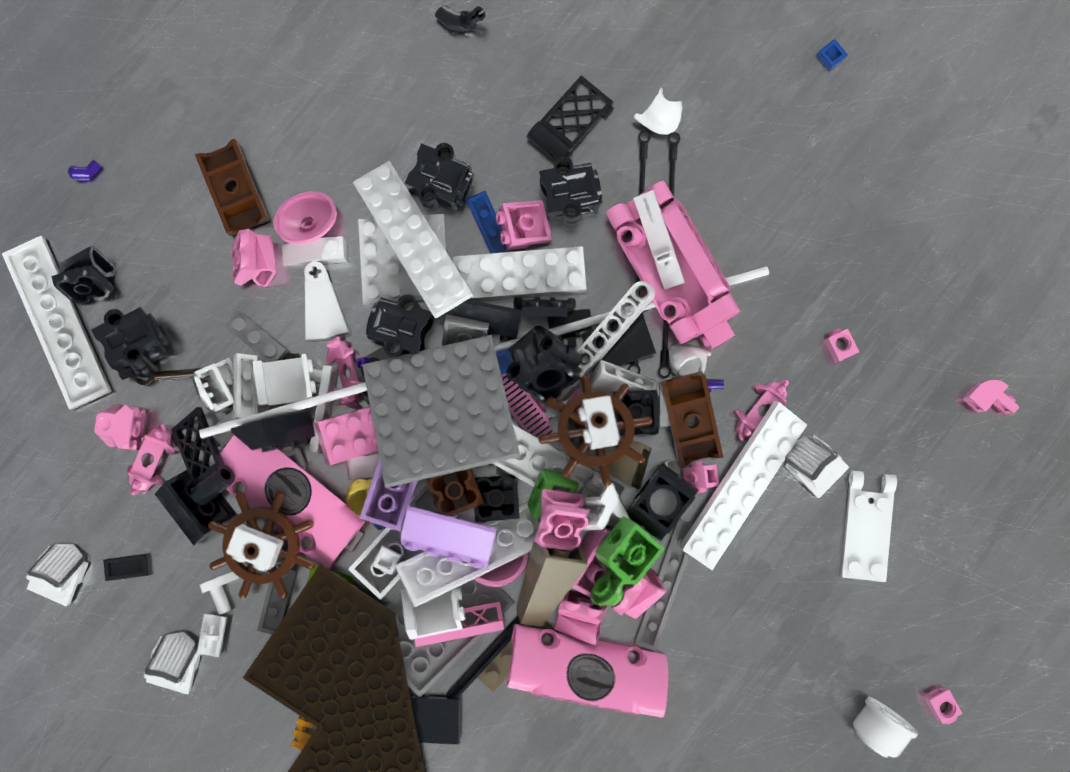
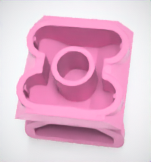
(253, 258)
(121, 426)
(561, 520)
(641, 596)
(580, 617)

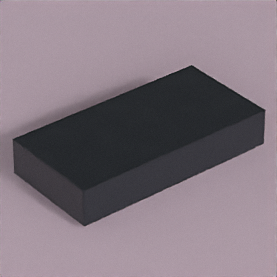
(127, 567)

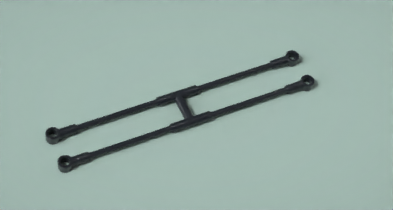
(643, 153)

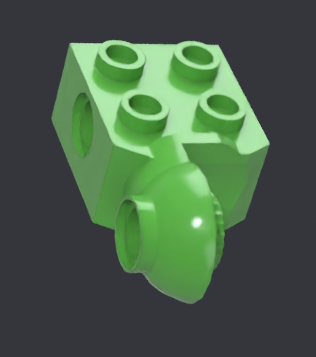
(628, 556)

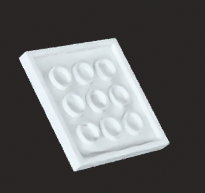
(380, 267)

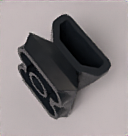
(85, 276)
(641, 405)
(499, 498)

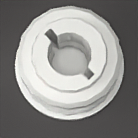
(883, 729)

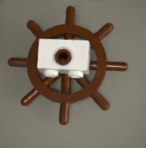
(599, 429)
(259, 548)

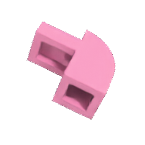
(986, 393)

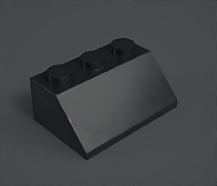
(502, 320)
(276, 431)
(188, 515)

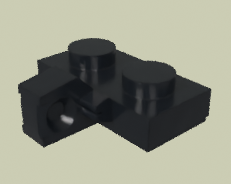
(576, 315)

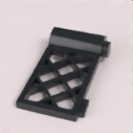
(550, 139)
(212, 478)

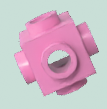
(702, 476)

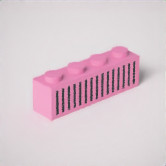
(525, 410)

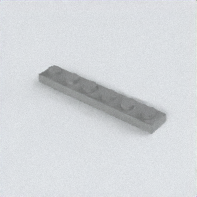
(670, 576)

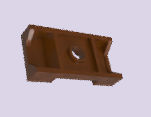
(238, 208)
(685, 398)

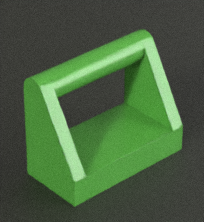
(546, 480)

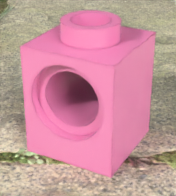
(716, 336)
(836, 353)
(934, 701)

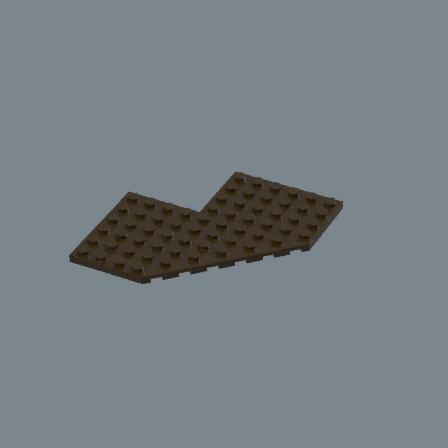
(344, 672)

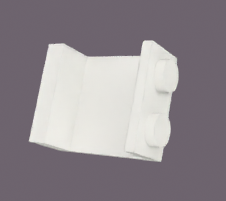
(283, 381)
(434, 616)

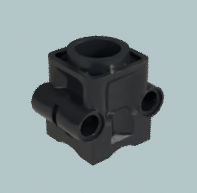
(444, 179)
(570, 191)
(393, 325)
(131, 342)
(543, 364)
(681, 494)

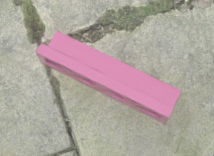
(468, 630)

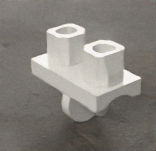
(212, 635)

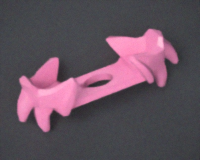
(342, 354)
(772, 392)
(155, 443)

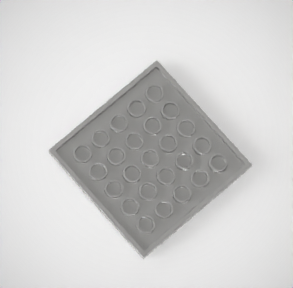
(439, 411)

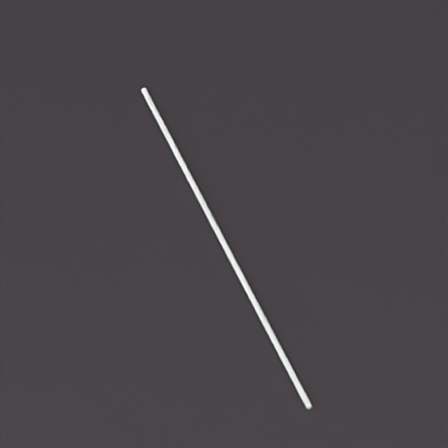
(331, 396)

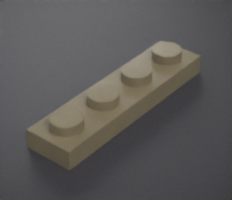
(498, 669)

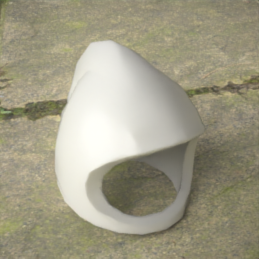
(661, 115)
(687, 359)

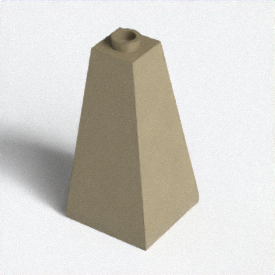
(626, 469)
(547, 582)

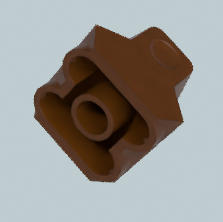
(455, 492)

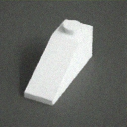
(322, 250)
(609, 378)

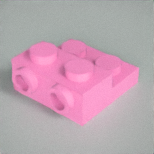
(523, 224)

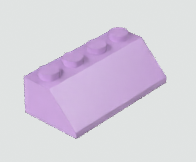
(387, 505)
(447, 537)

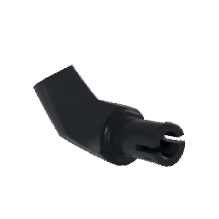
(459, 20)

